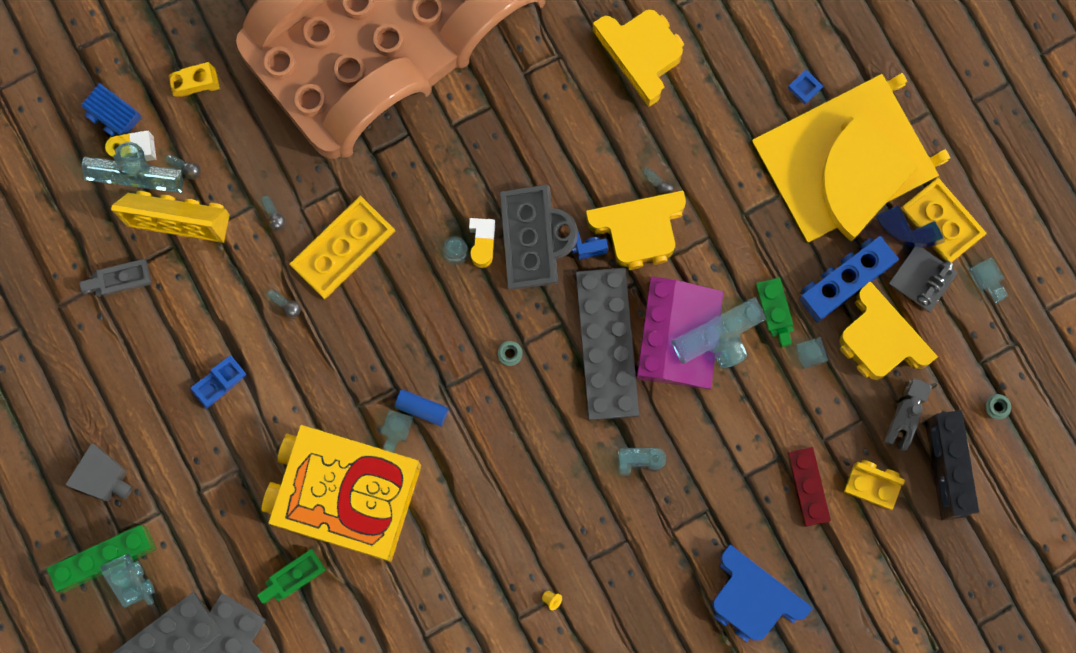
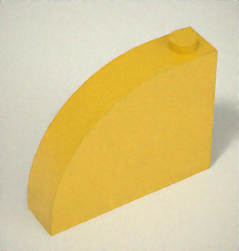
(862, 175)

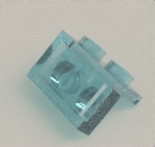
(127, 581)

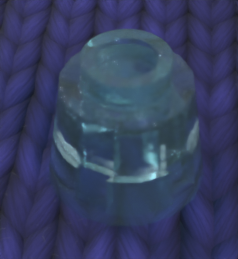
(455, 250)

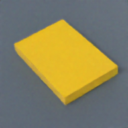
(953, 220)

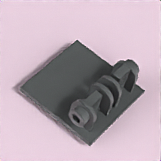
(923, 278)

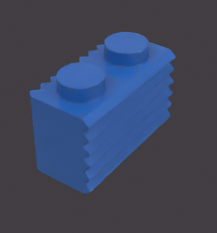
(110, 111)

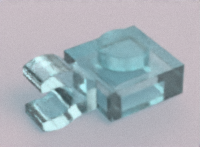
(988, 277)
(396, 429)

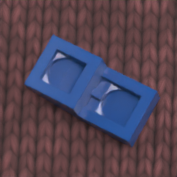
(218, 382)

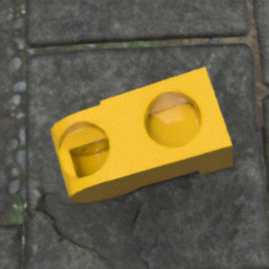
(194, 80)

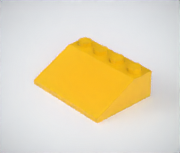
(172, 216)

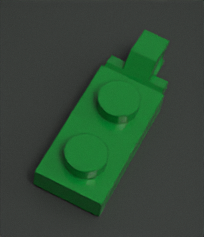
(775, 310)
(292, 577)

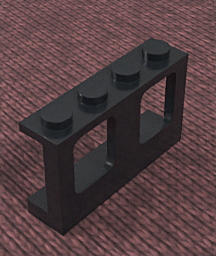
(951, 465)

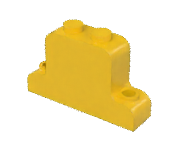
(641, 50)
(639, 228)
(882, 337)

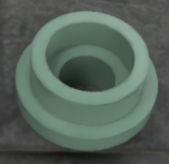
(510, 345)
(1003, 401)

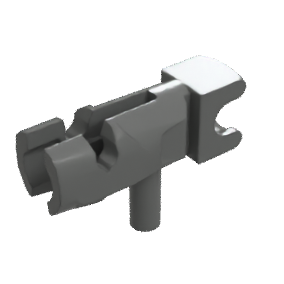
(908, 413)

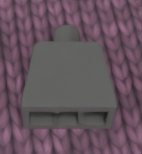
(100, 475)

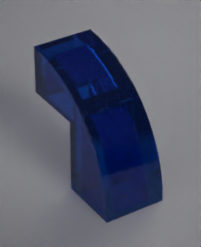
(898, 228)

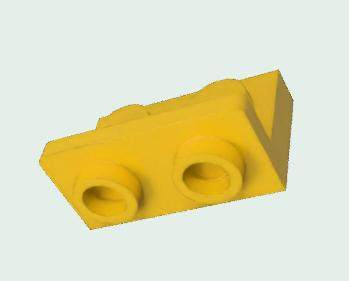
(874, 485)

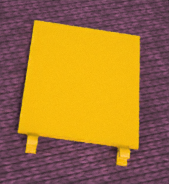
(800, 147)

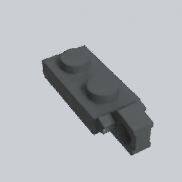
(118, 278)

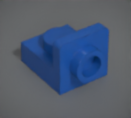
(592, 247)

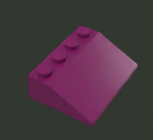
(670, 312)

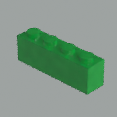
(87, 564)

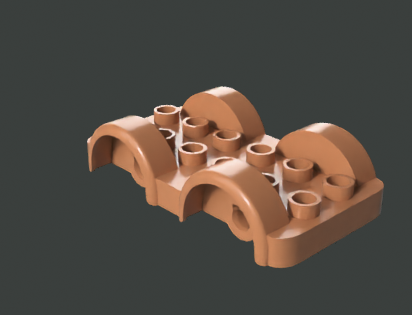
(352, 59)

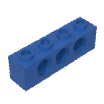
(821, 306)

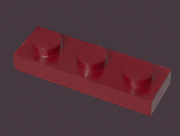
(809, 486)

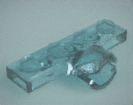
(132, 170)
(721, 335)

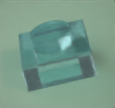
(811, 353)

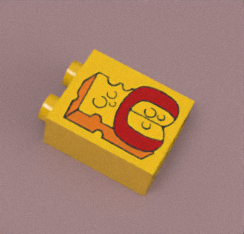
(342, 492)

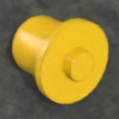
(552, 600)

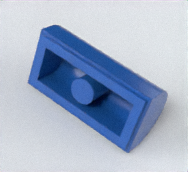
(421, 407)

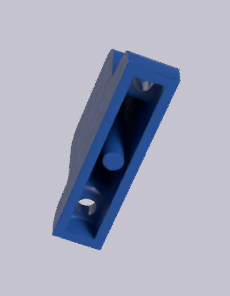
(753, 598)

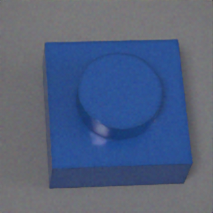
(805, 87)

